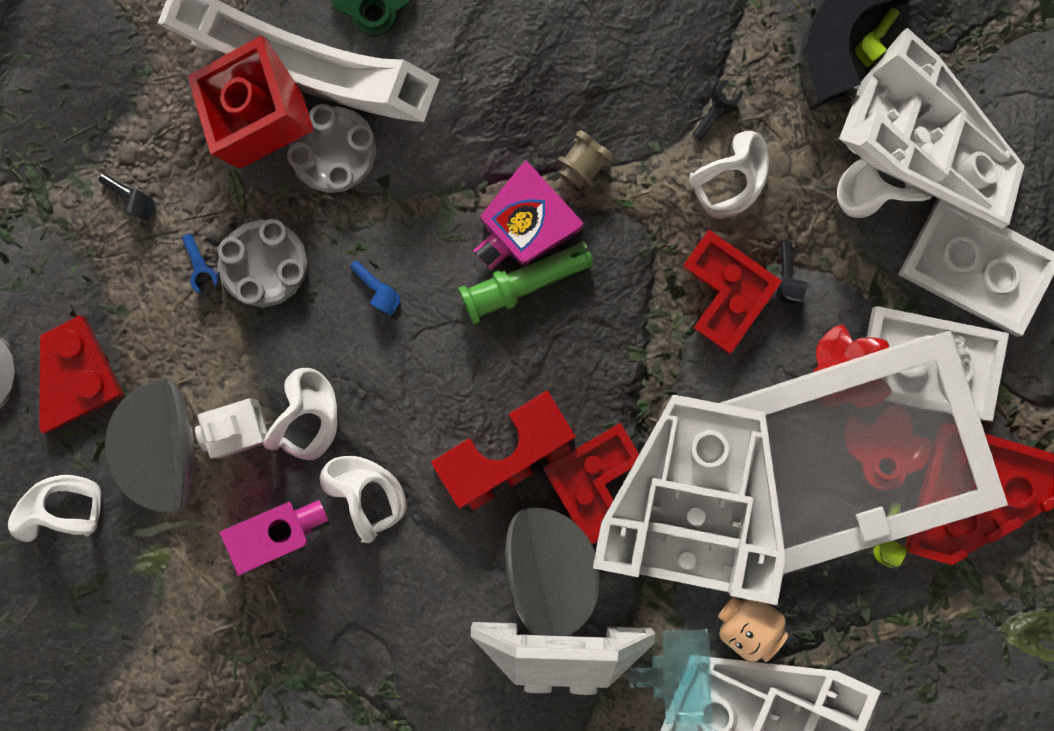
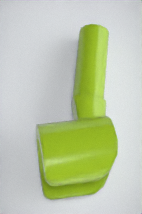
(871, 47)
(890, 553)

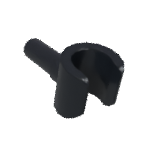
(719, 106)
(138, 203)
(790, 290)

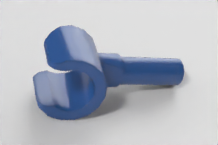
(198, 264)
(385, 297)

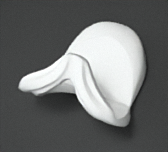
(751, 159)
(864, 191)
(307, 393)
(347, 478)
(31, 513)

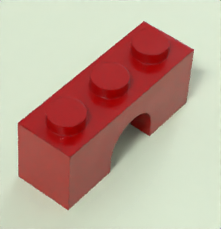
(472, 476)

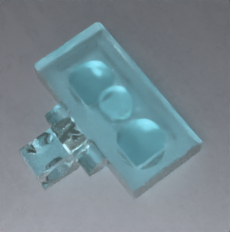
(681, 677)

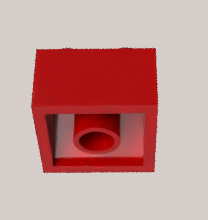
(249, 104)

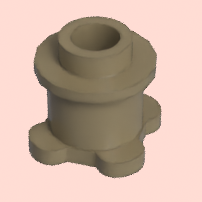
(583, 161)

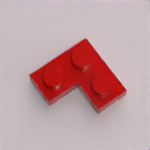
(740, 287)
(582, 477)

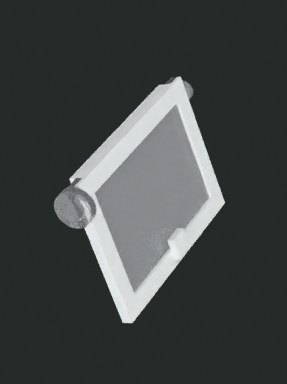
(876, 449)

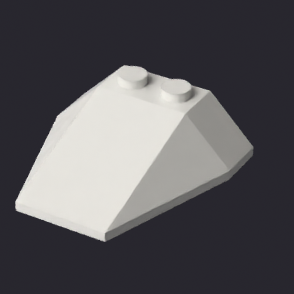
(931, 134)
(700, 504)
(562, 660)
(784, 699)

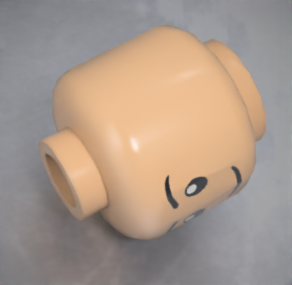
(752, 629)

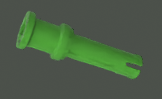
(505, 288)

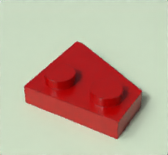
(73, 375)

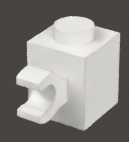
(231, 428)

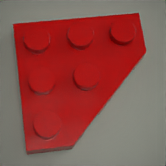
(1029, 491)

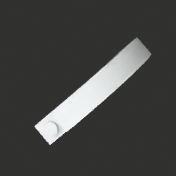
(346, 78)

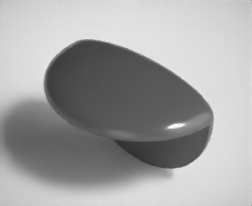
(152, 447)
(550, 572)

